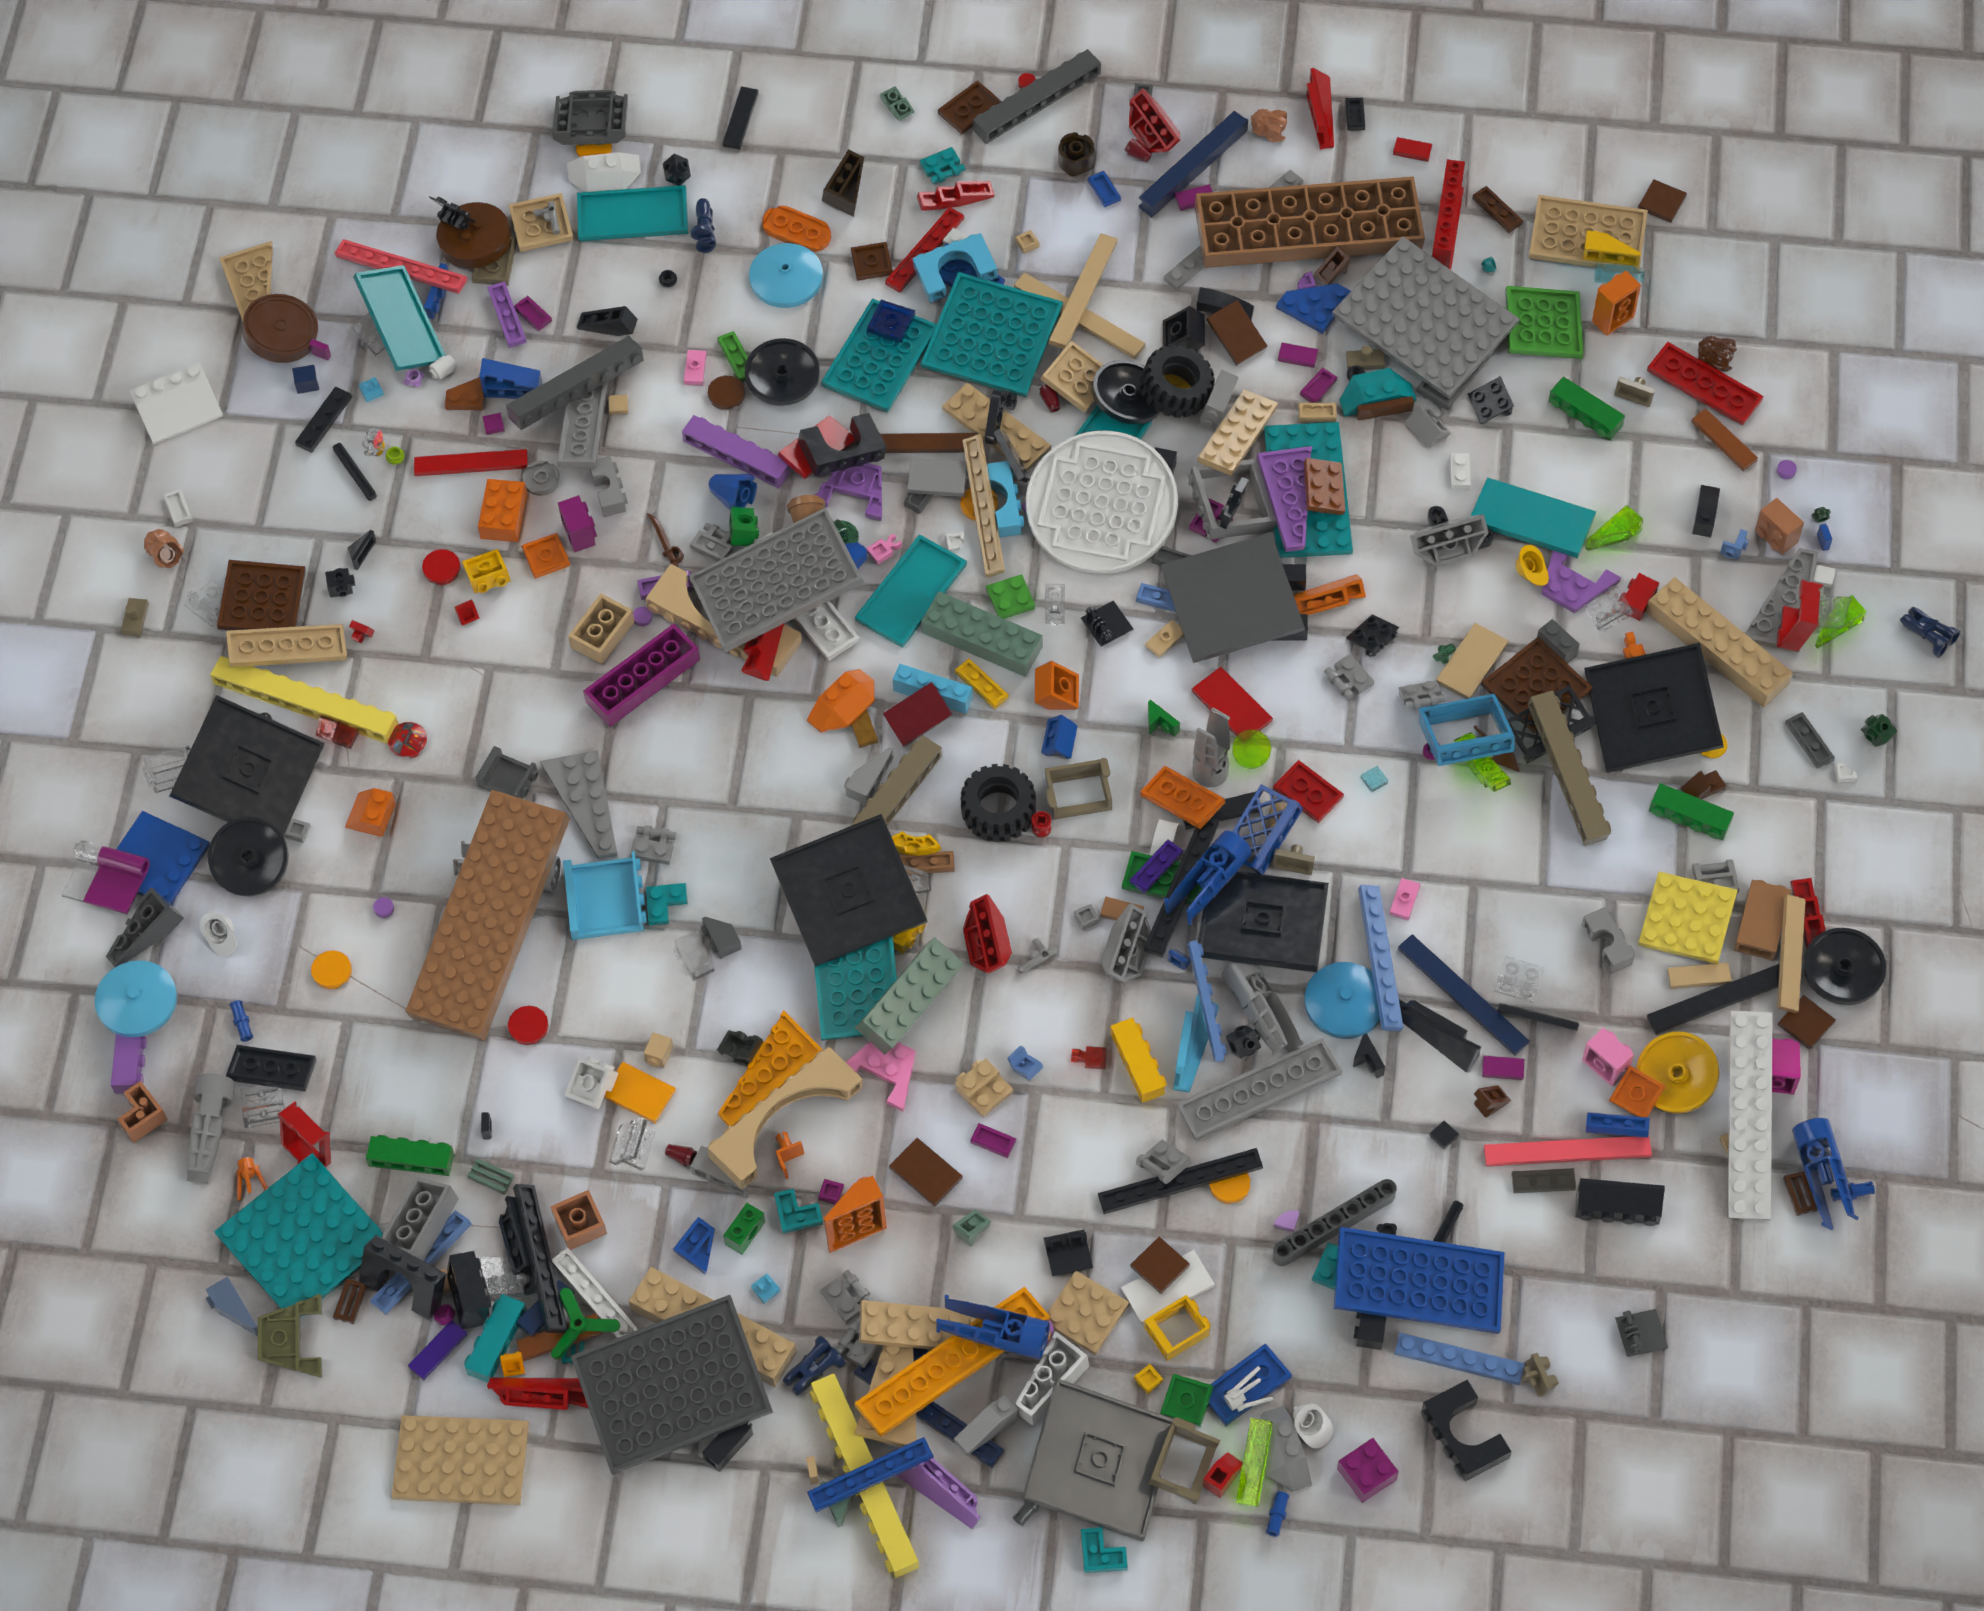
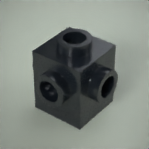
(676, 169)
(339, 582)
(1244, 1041)

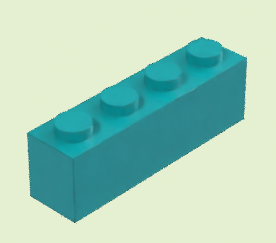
(495, 1338)

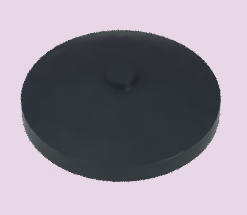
(782, 371)
(1119, 393)
(248, 856)
(1844, 966)

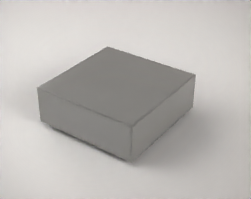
(297, 830)
(1086, 917)

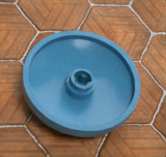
(1342, 1000)

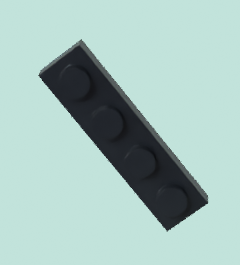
(323, 419)

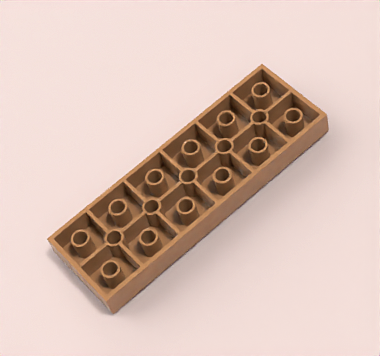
(1307, 221)
(487, 915)

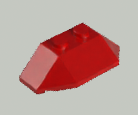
(1152, 124)
(986, 935)

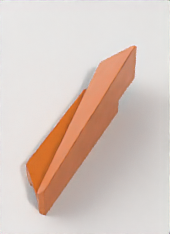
(1330, 595)

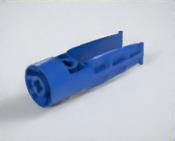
(1211, 872)
(1815, 1137)
(998, 1327)

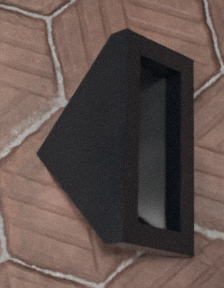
(361, 548)

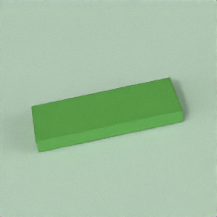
(734, 353)

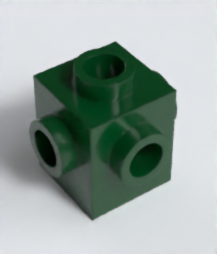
(1878, 729)

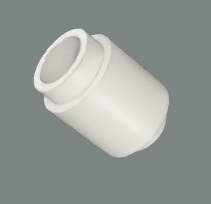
(442, 367)

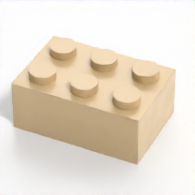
(601, 628)

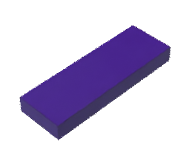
(1156, 866)
(437, 1350)

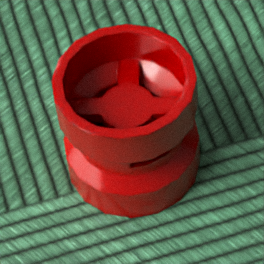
(1041, 824)

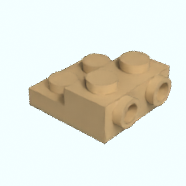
(983, 1087)

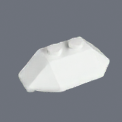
(604, 171)

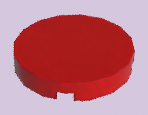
(441, 566)
(528, 1025)

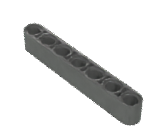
(1329, 1230)

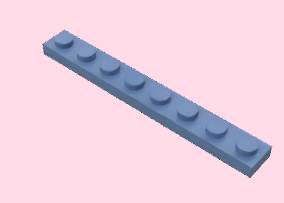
(1380, 958)

